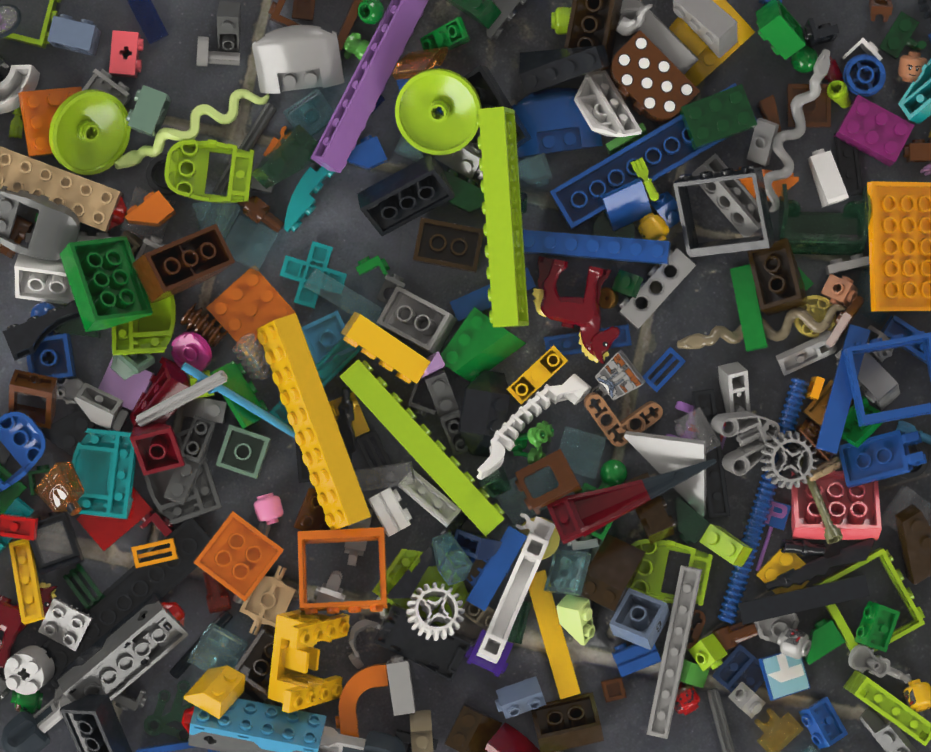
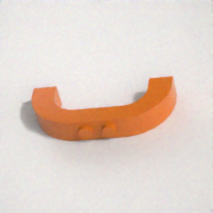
(362, 680)

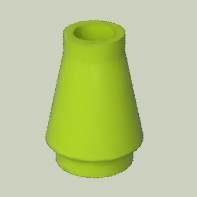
(838, 92)

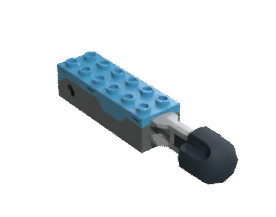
(266, 728)

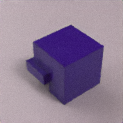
(499, 667)

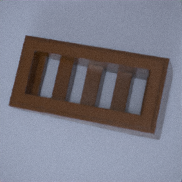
(768, 110)

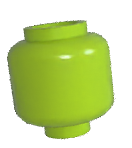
(560, 20)

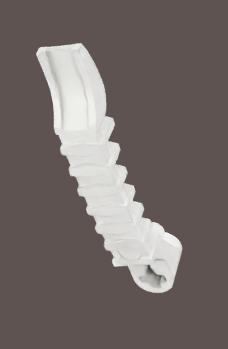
(573, 390)

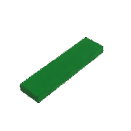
(748, 308)

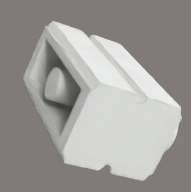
(389, 511)

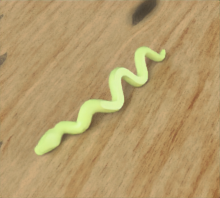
(135, 157)

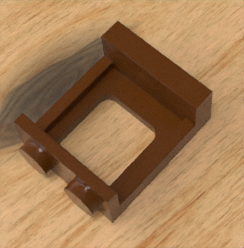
(563, 473)

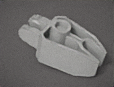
(330, 591)

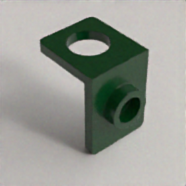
(31, 474)

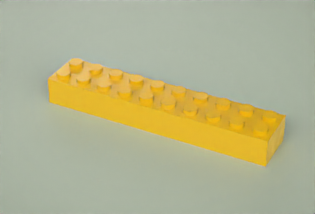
(313, 422)

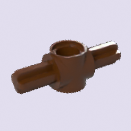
(259, 212)

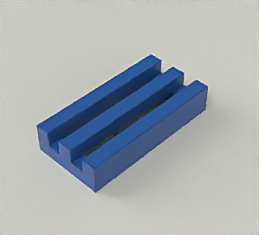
(675, 356)

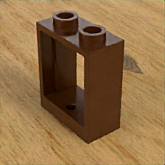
(45, 387)

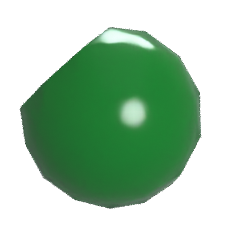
(371, 11)

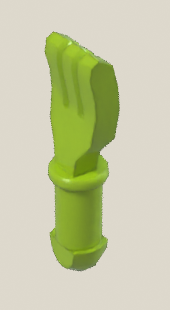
(16, 124)
(642, 172)

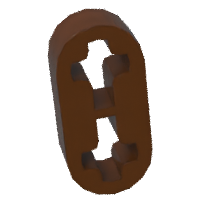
(697, 628)

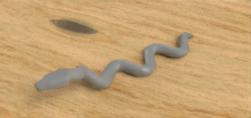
(820, 71)

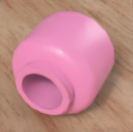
(268, 508)

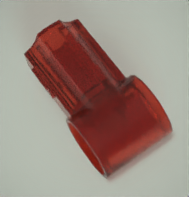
(217, 595)

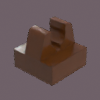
(880, 7)

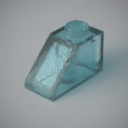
(535, 170)

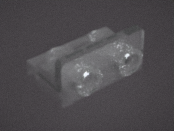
(695, 426)

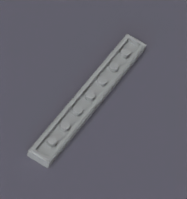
(674, 652)

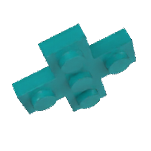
(301, 270)

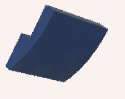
(738, 668)

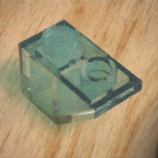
(450, 559)

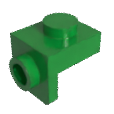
(368, 264)

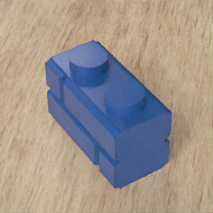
(634, 658)

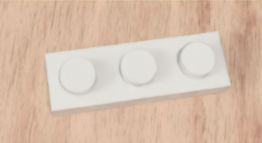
(431, 500)

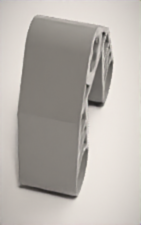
(751, 433)

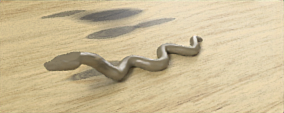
(698, 340)

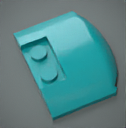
(106, 470)

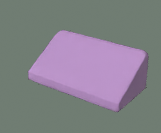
(436, 363)

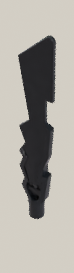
(344, 422)
(820, 566)
(407, 584)

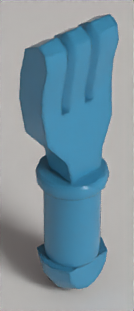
(907, 428)

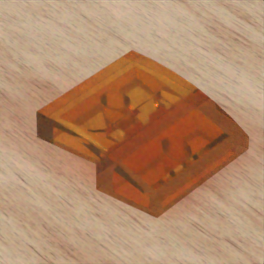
(419, 61)

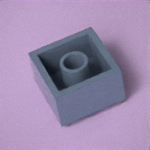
(74, 35)
(639, 619)

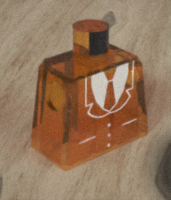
(61, 489)

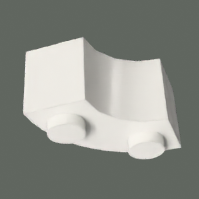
(19, 79)

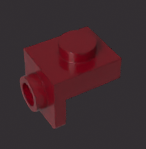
(161, 522)

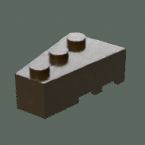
(654, 516)
(916, 543)

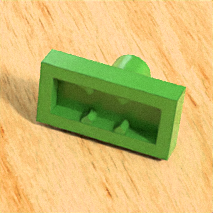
(621, 142)

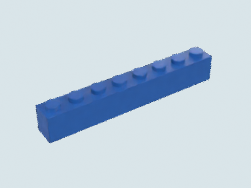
(596, 247)

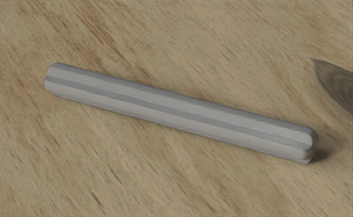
(181, 398)

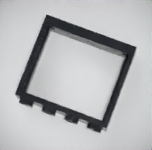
(697, 249)

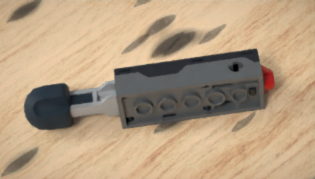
(103, 669)

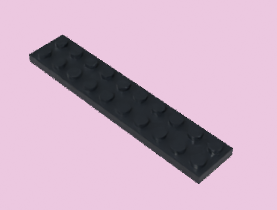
(133, 589)

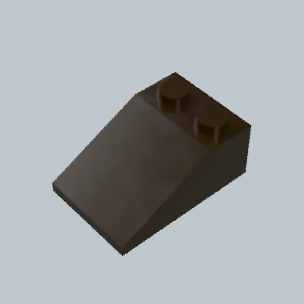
(777, 278)
(612, 572)
(257, 664)

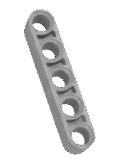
(664, 38)

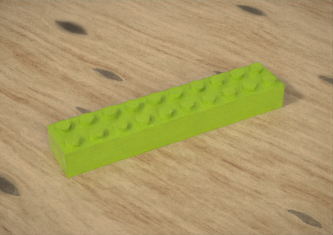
(503, 217)
(422, 447)

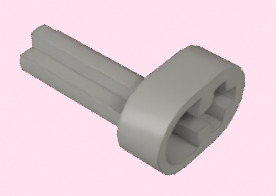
(207, 57)

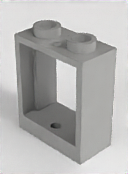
(401, 685)

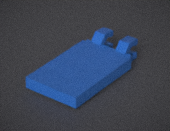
(880, 457)

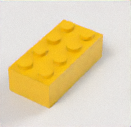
(382, 345)

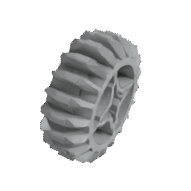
(803, 451)

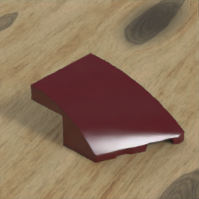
(510, 740)

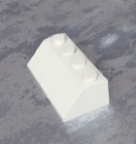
(41, 280)

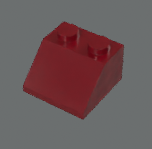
(156, 448)

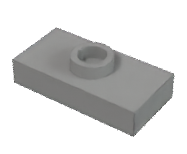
(761, 143)

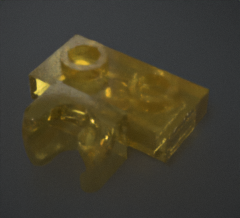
(778, 731)

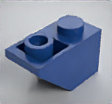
(368, 153)

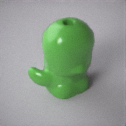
(355, 46)

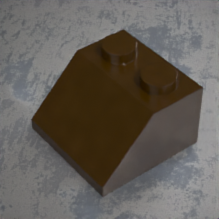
(471, 730)

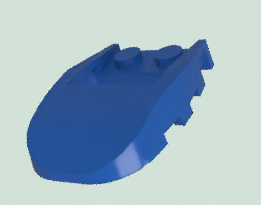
(23, 441)

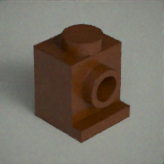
(917, 151)

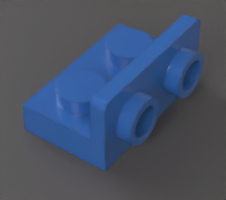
(823, 723)

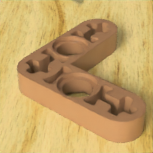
(623, 425)

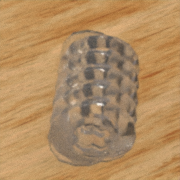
(252, 357)

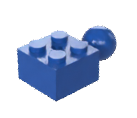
(58, 345)

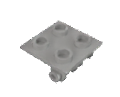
(65, 624)

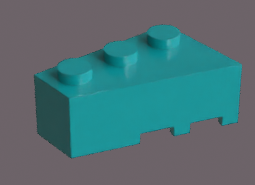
(917, 98)

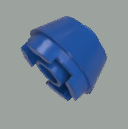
(864, 75)

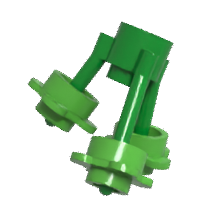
(536, 436)

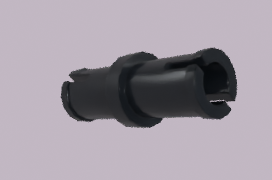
(802, 548)

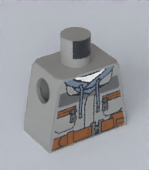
(618, 377)

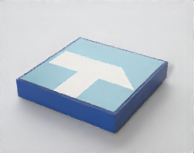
(783, 675)

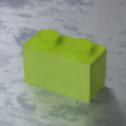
(726, 545)

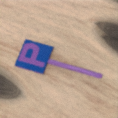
(777, 518)

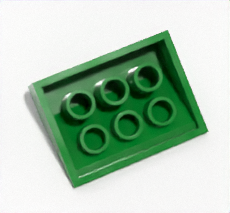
(105, 282)

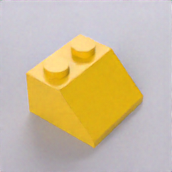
(217, 690)

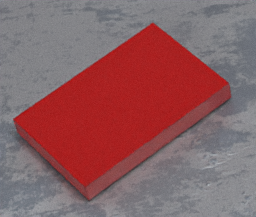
(108, 530)

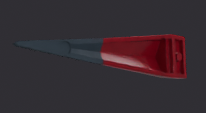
(589, 511)

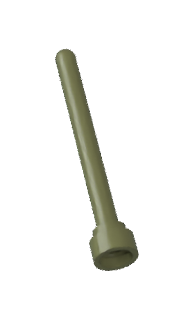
(832, 533)

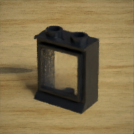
(55, 543)

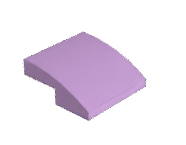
(126, 390)

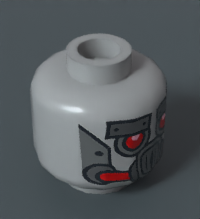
(794, 643)

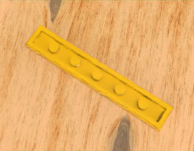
(553, 637)

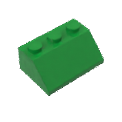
(238, 383)

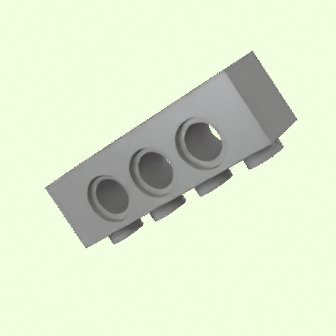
(731, 198)
(636, 316)

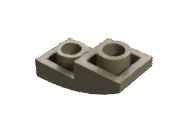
(478, 616)

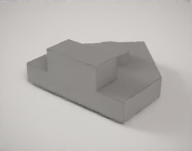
(773, 627)

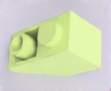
(576, 617)

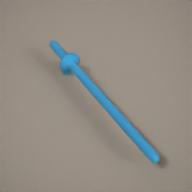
(241, 401)

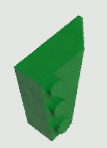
(478, 346)

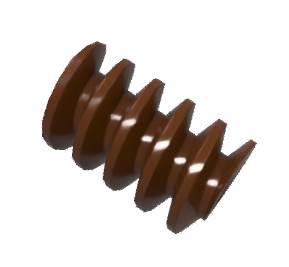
(202, 326)

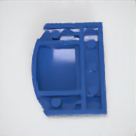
(554, 123)

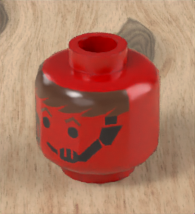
(687, 699)

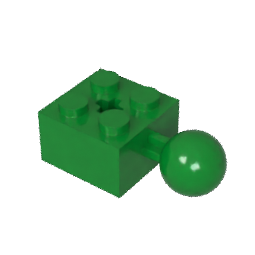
(785, 35)
(612, 473)

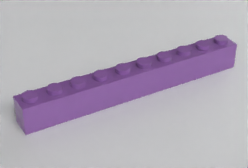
(367, 83)

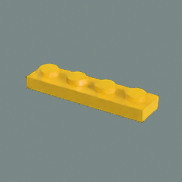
(26, 581)

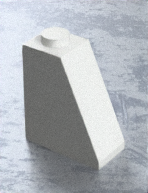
(827, 178)

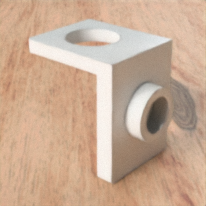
(869, 48)

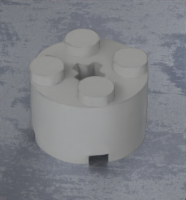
(28, 670)

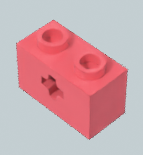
(118, 63)

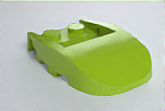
(188, 169)
(652, 569)

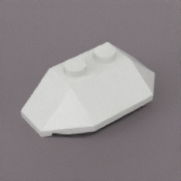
(605, 107)

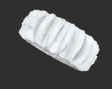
(441, 616)

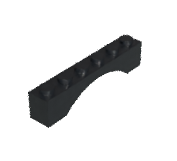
(27, 337)

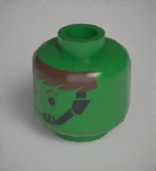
(27, 703)

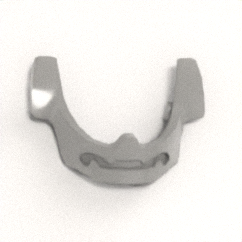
(356, 628)

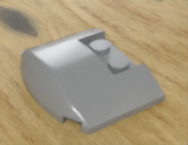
(297, 59)

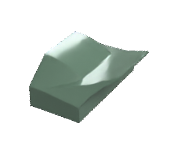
(132, 364)

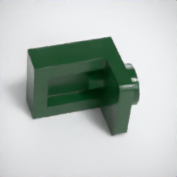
(627, 283)

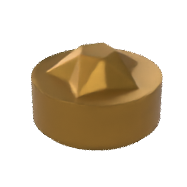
(608, 298)

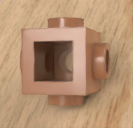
(840, 290)

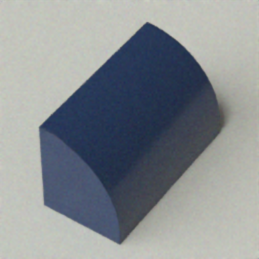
(477, 544)

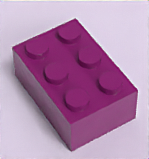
(874, 130)

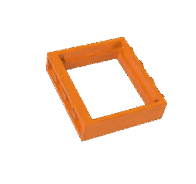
(337, 536)

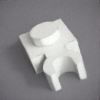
(538, 527)

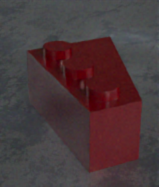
(164, 385)

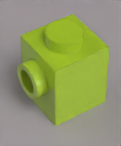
(708, 652)

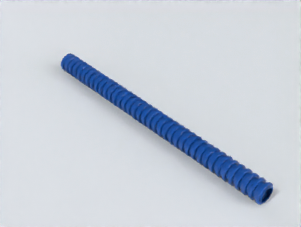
(761, 507)

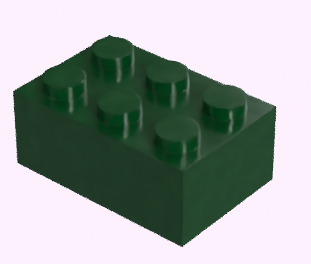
(718, 117)

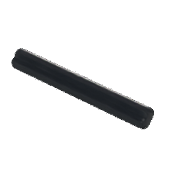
(182, 665)

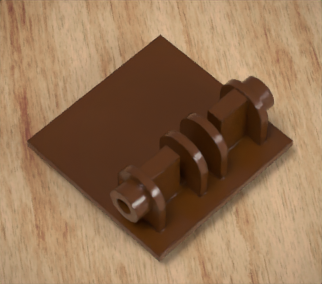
(811, 431)
(311, 514)

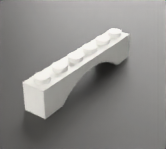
(512, 598)

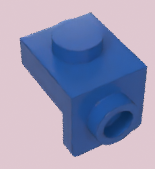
(667, 208)

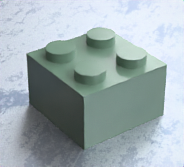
(149, 111)
(243, 451)

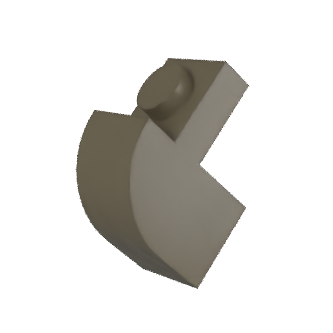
(421, 731)

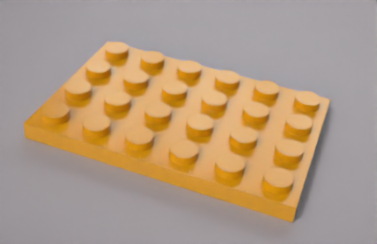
(900, 246)

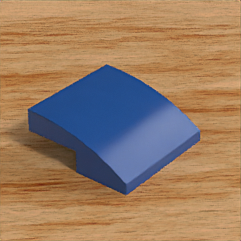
(626, 204)

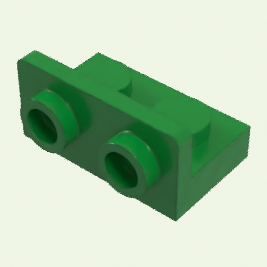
(877, 626)

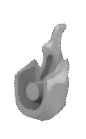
(631, 20)

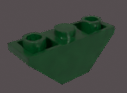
(467, 194)

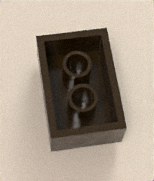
(448, 245)

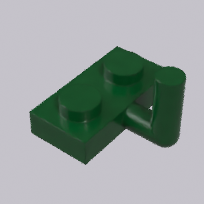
(900, 35)

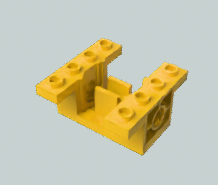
(296, 654)

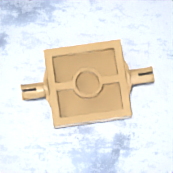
(268, 600)

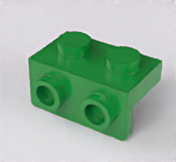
(852, 432)

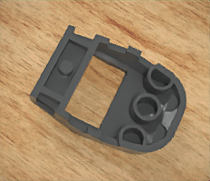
(53, 229)

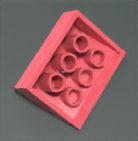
(851, 509)

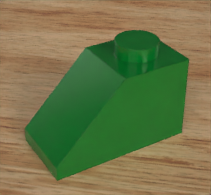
(823, 639)

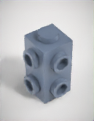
(520, 697)

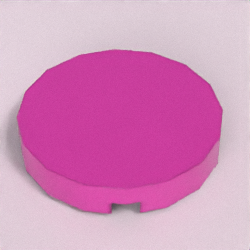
(192, 349)

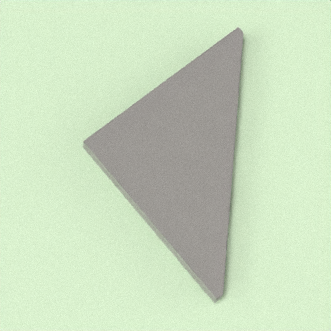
(671, 454)

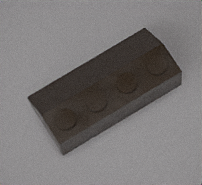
(593, 24)

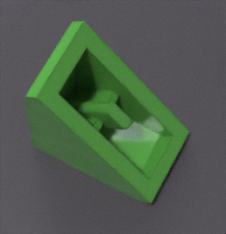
(693, 674)

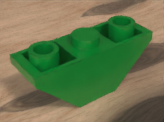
(449, 35)

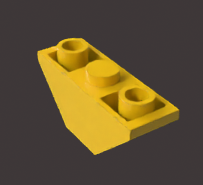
(537, 375)

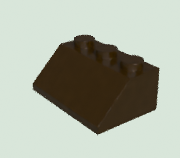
(567, 723)

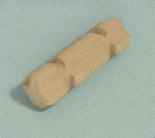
(825, 468)

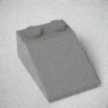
(417, 320)

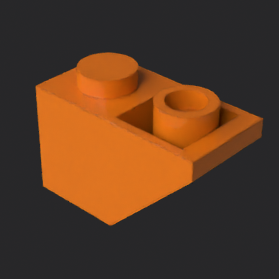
(152, 212)

